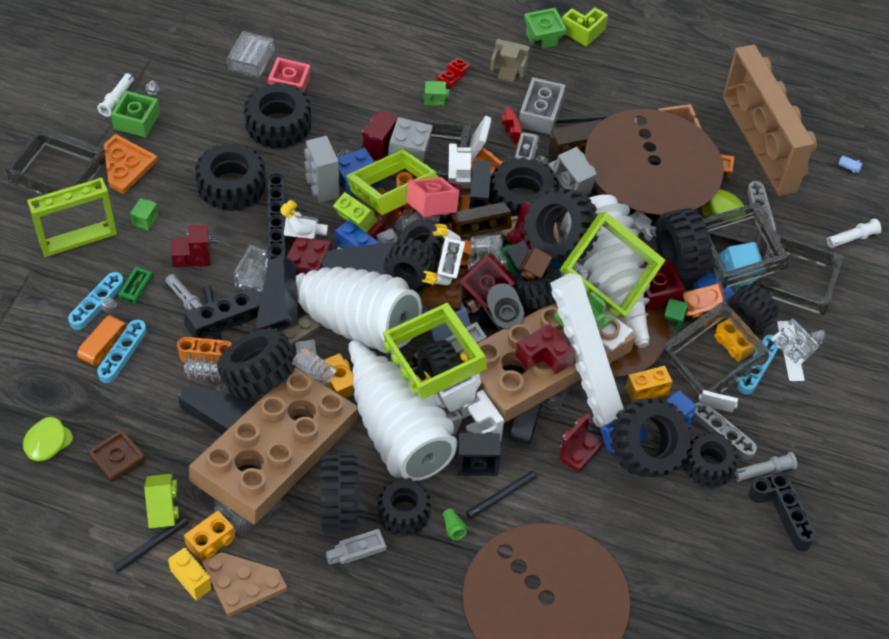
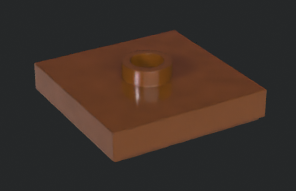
(116, 455)

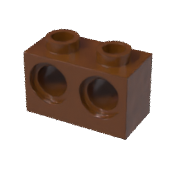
(534, 264)

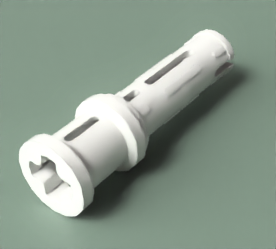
(112, 98)
(861, 231)

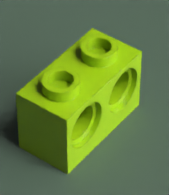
(356, 212)

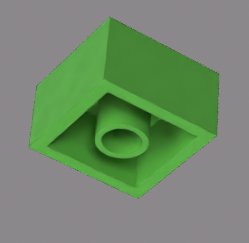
(135, 114)

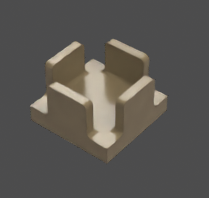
(510, 59)

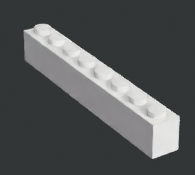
(588, 347)

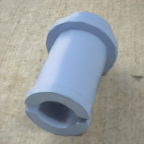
(850, 164)

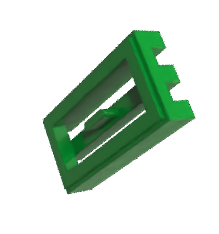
(143, 284)

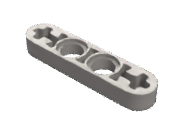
(762, 197)
(725, 429)

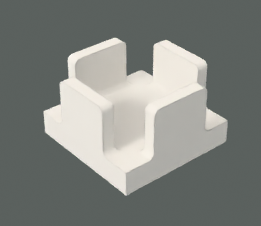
(459, 166)
(485, 415)

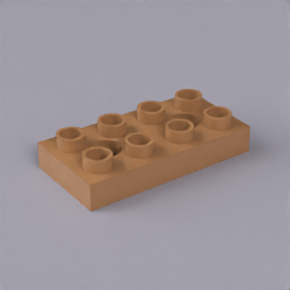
(768, 120)
(517, 392)
(274, 444)

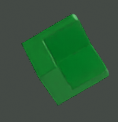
(676, 312)

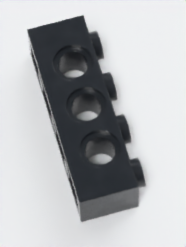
(223, 313)

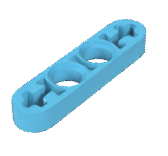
(92, 298)
(125, 352)
(755, 378)

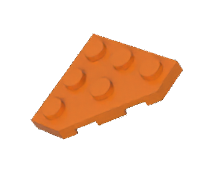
(126, 163)

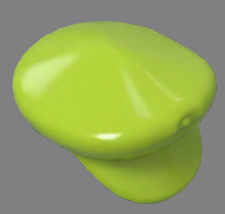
(720, 203)
(46, 439)

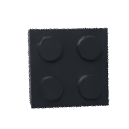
(478, 454)

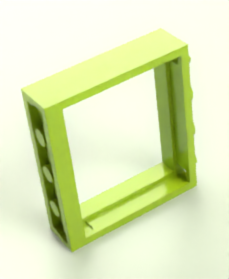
(362, 179)
(66, 199)
(634, 243)
(426, 322)

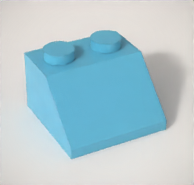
(740, 256)

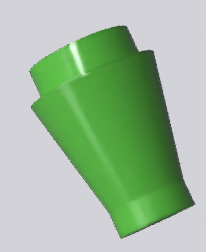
(454, 525)

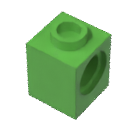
(435, 93)
(144, 214)

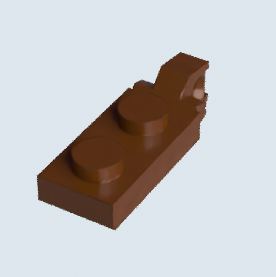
(471, 304)

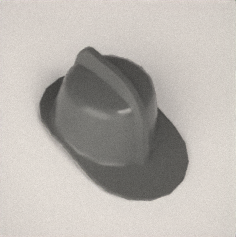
(505, 306)

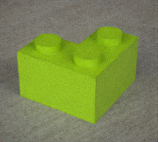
(585, 27)
(159, 497)

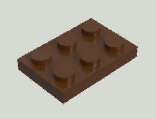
(437, 294)

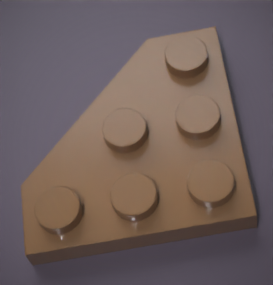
(242, 582)

